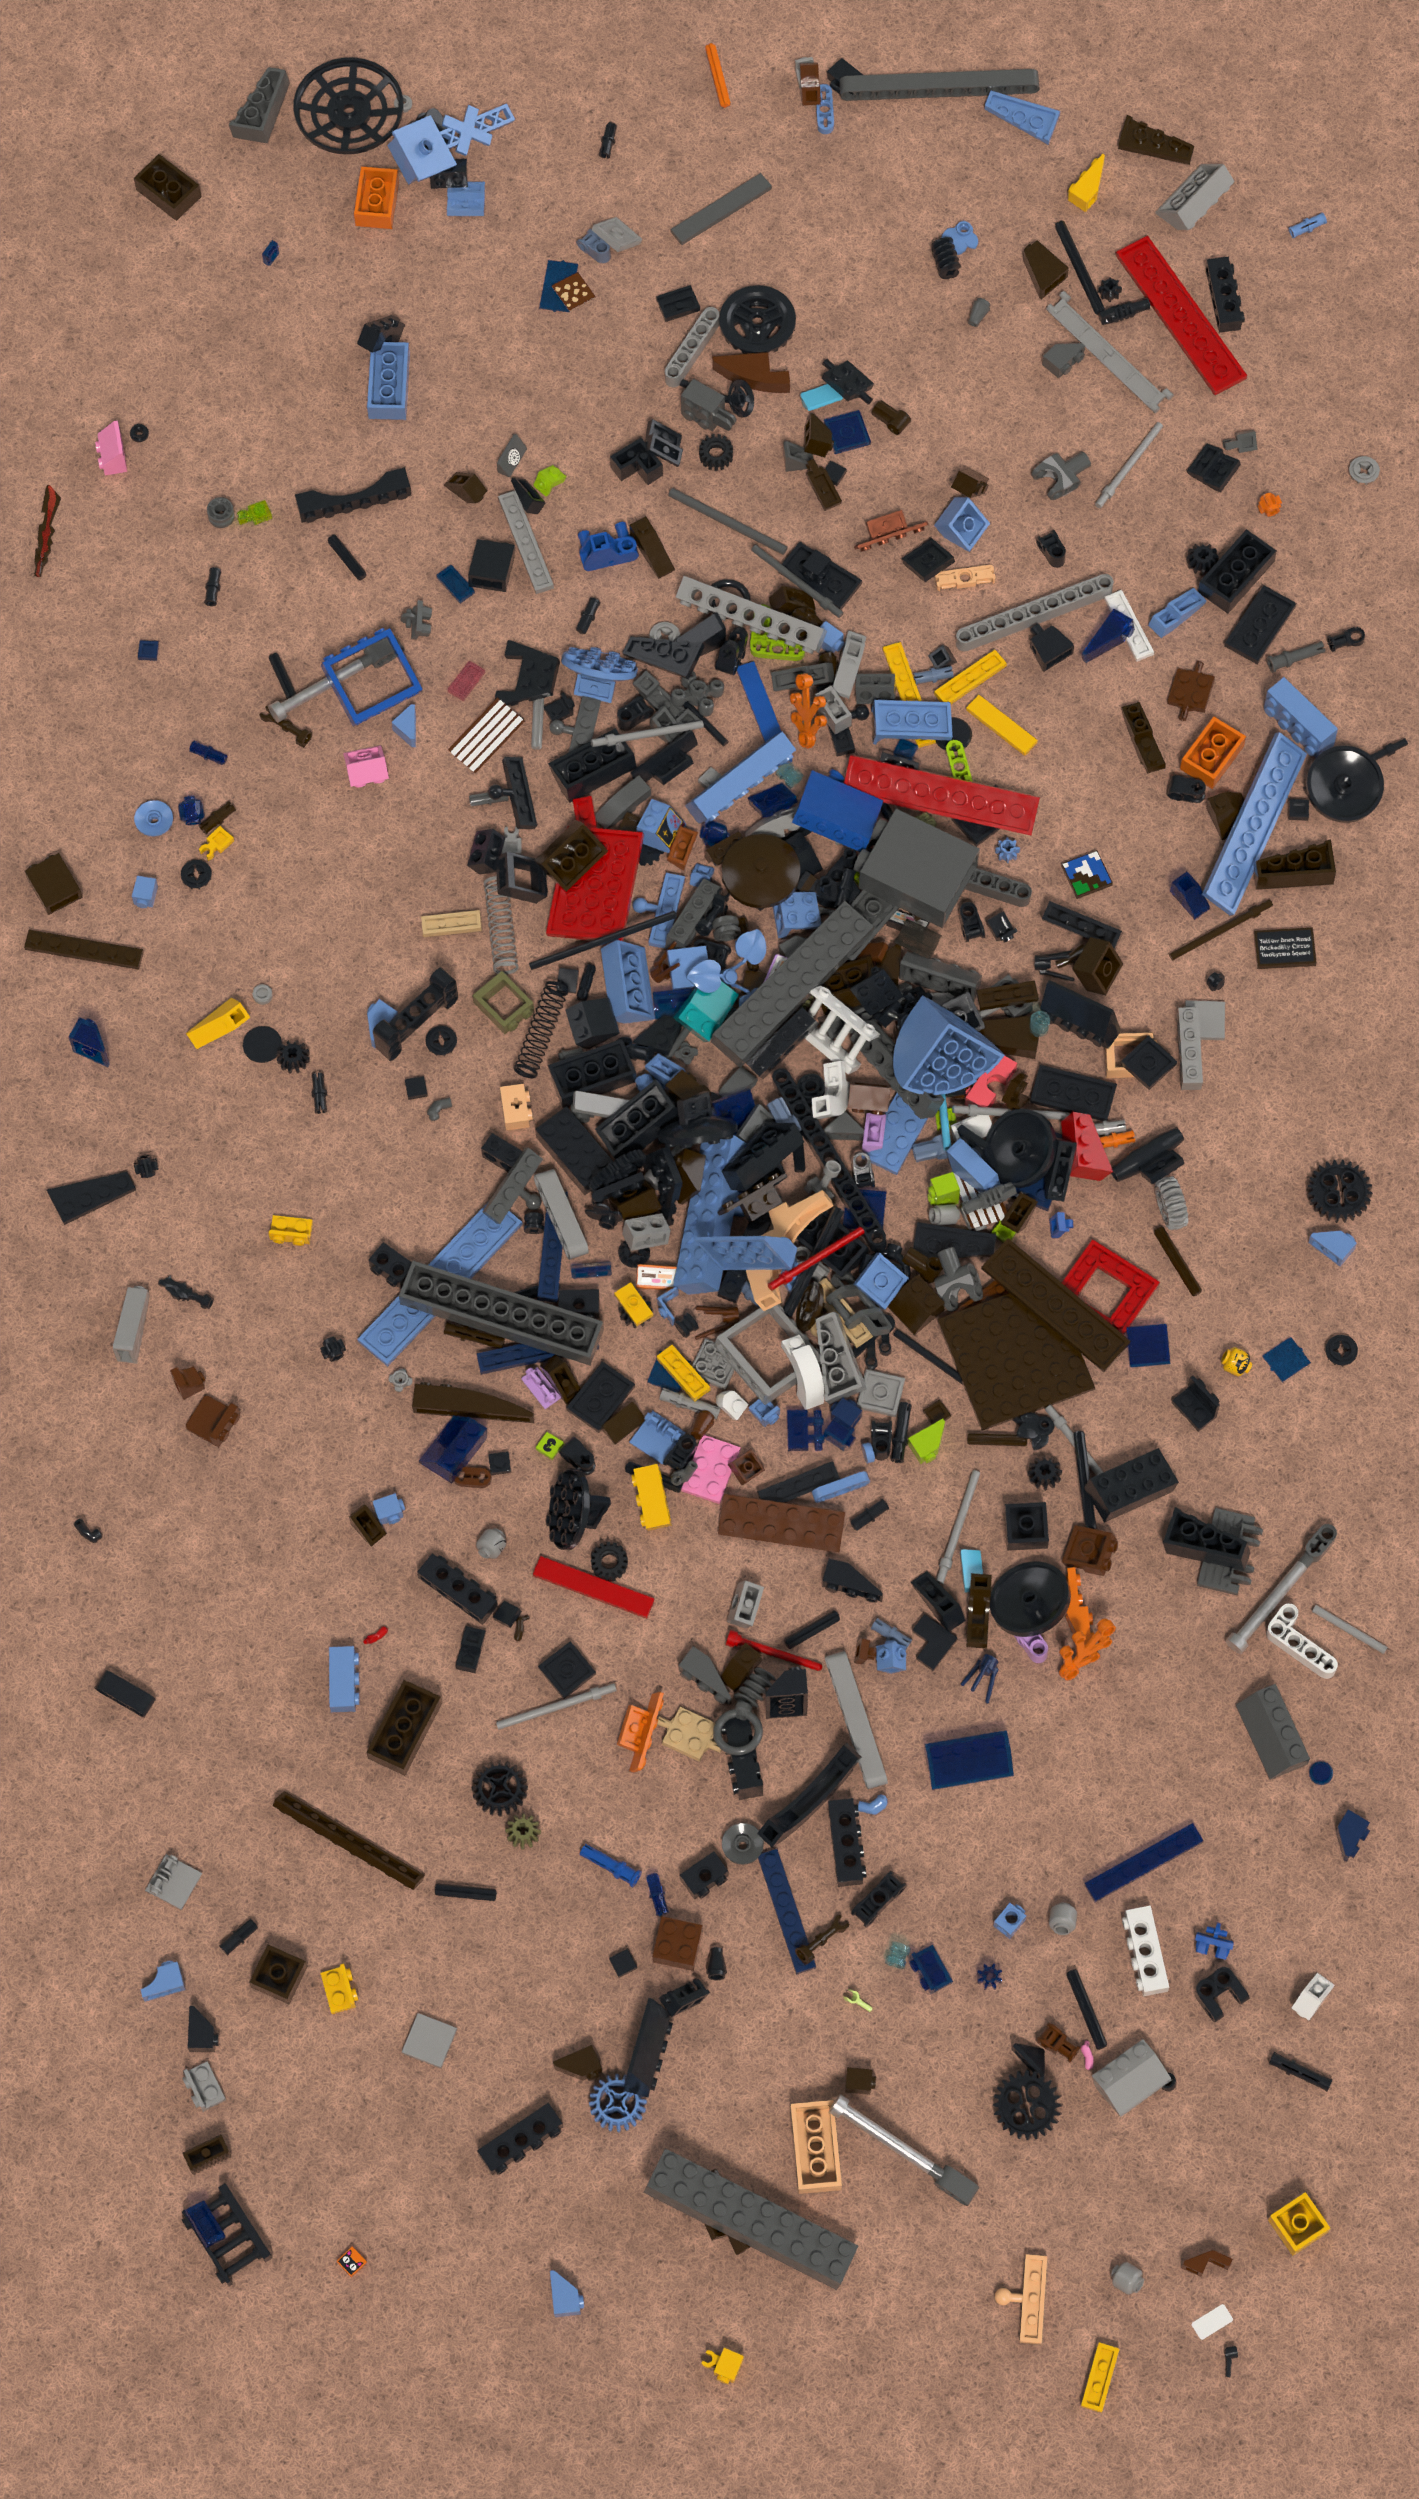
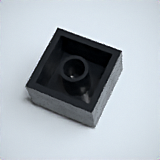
(1026, 1526)

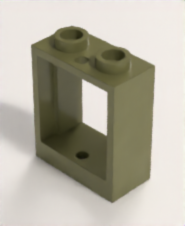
(490, 989)

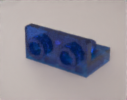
(931, 1970)

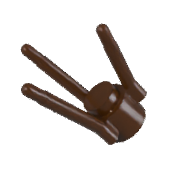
(662, 971)
(729, 1315)

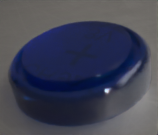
(1321, 1773)

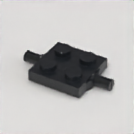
(847, 381)

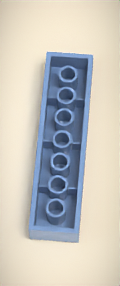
(695, 1269)

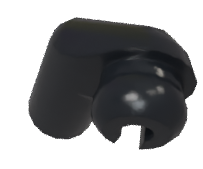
(86, 1533)

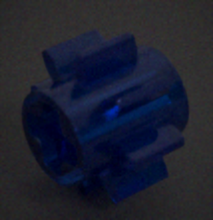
(992, 1983)

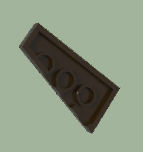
(1141, 139)

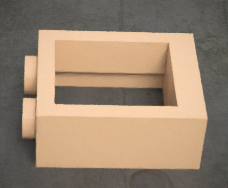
(1125, 1039)

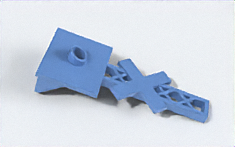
(419, 163)

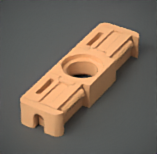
(978, 575)

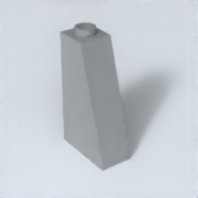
(131, 1325)

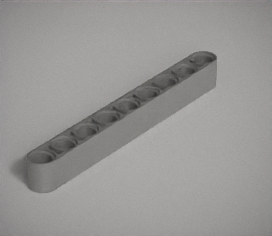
(1028, 619)

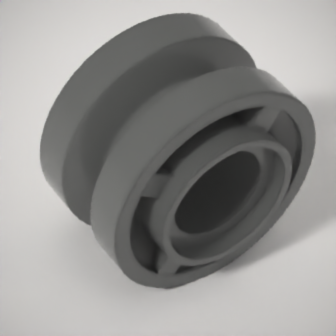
(220, 520)
(726, 928)

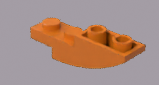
(1077, 1616)

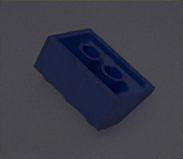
(454, 1447)

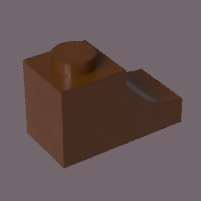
(188, 1381)

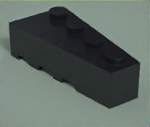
(761, 1154)
(1203, 1542)
(744, 1767)

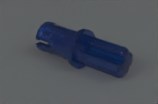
(208, 752)
(657, 1894)

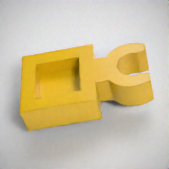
(218, 841)

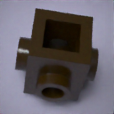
(807, 615)

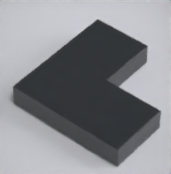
(938, 1641)

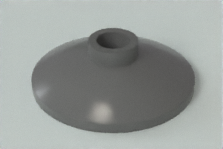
(742, 1833)

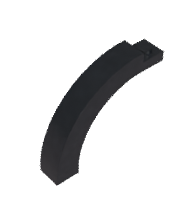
(811, 1799)

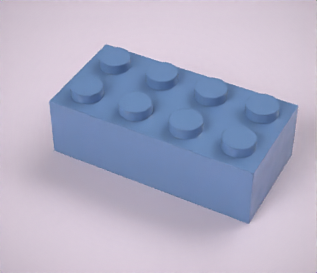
(389, 381)
(1300, 718)

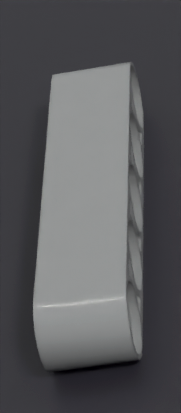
(695, 340)
(561, 1214)

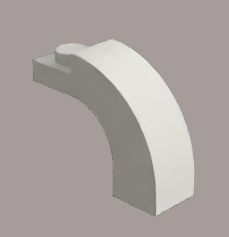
(836, 1092)
(807, 1370)

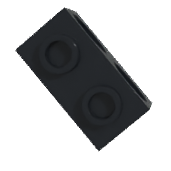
(485, 849)
(500, 1152)
(395, 1262)

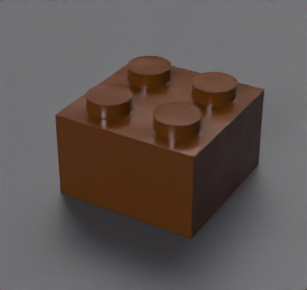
(677, 1943)

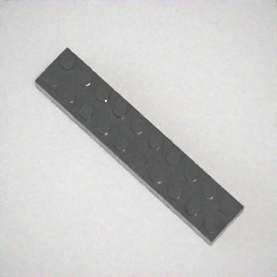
(791, 984)
(501, 1313)
(751, 2219)

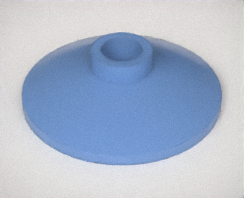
(153, 810)

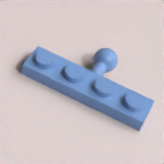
(668, 902)

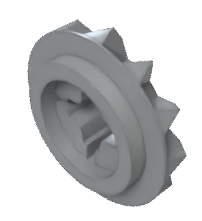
(1364, 463)
(666, 629)

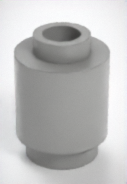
(944, 1214)

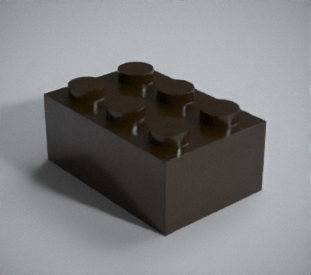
(167, 187)

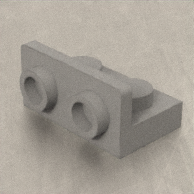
(204, 2086)

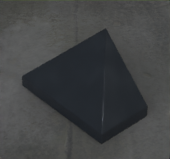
(1031, 2056)

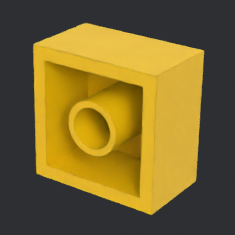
(1299, 2224)

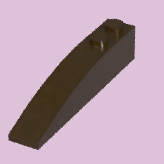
(455, 1401)

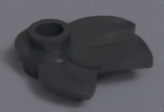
(607, 1218)
(1033, 1429)

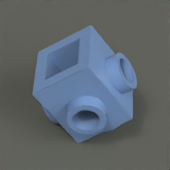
(891, 1657)

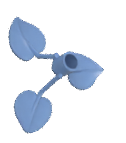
(708, 973)

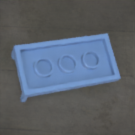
(911, 720)

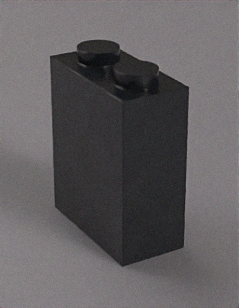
(491, 565)

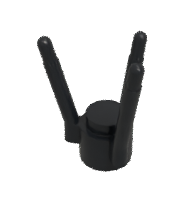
(1043, 962)

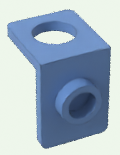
(663, 1310)

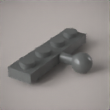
(584, 724)
(513, 1186)

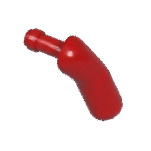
(376, 1636)

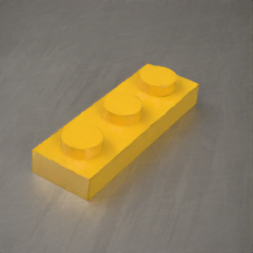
(683, 1373)
(1100, 2377)

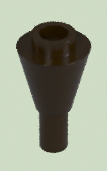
(1074, 955)

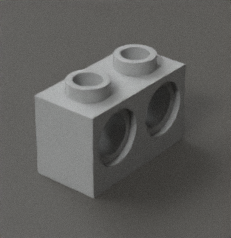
(646, 1232)

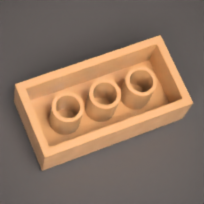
(815, 2147)

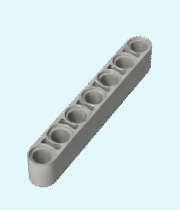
(856, 1719)

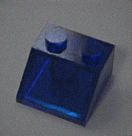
(87, 1041)

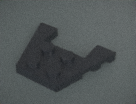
(536, 674)
(668, 1177)

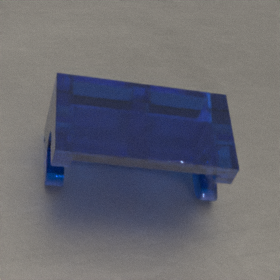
(669, 1001)

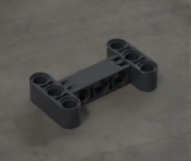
(443, 992)

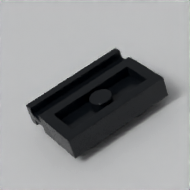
(678, 303)

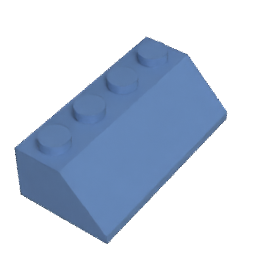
(627, 982)

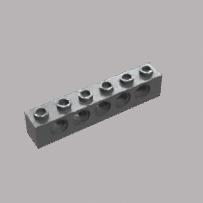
(880, 1054)

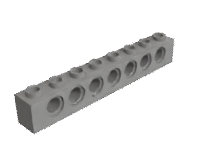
(690, 587)

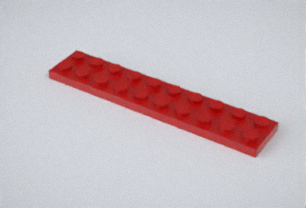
(1181, 315)
(943, 795)

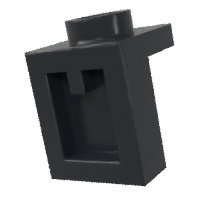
(560, 709)

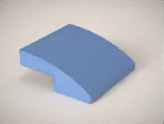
(466, 200)

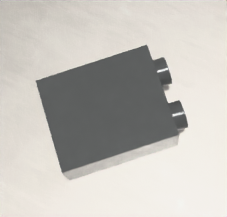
(917, 867)

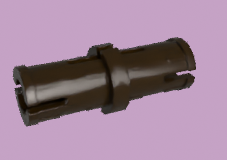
(217, 817)

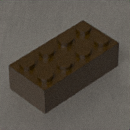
(404, 1727)

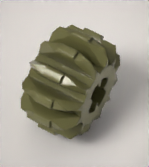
(515, 1828)

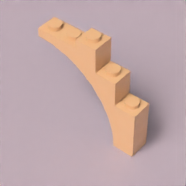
(787, 1223)

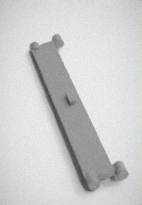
(1107, 354)

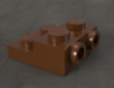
(1090, 1550)

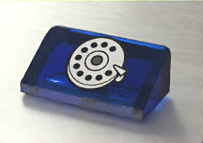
(591, 1270)

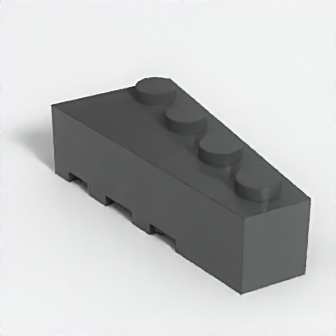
(262, 107)

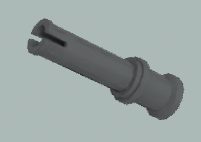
(1287, 658)

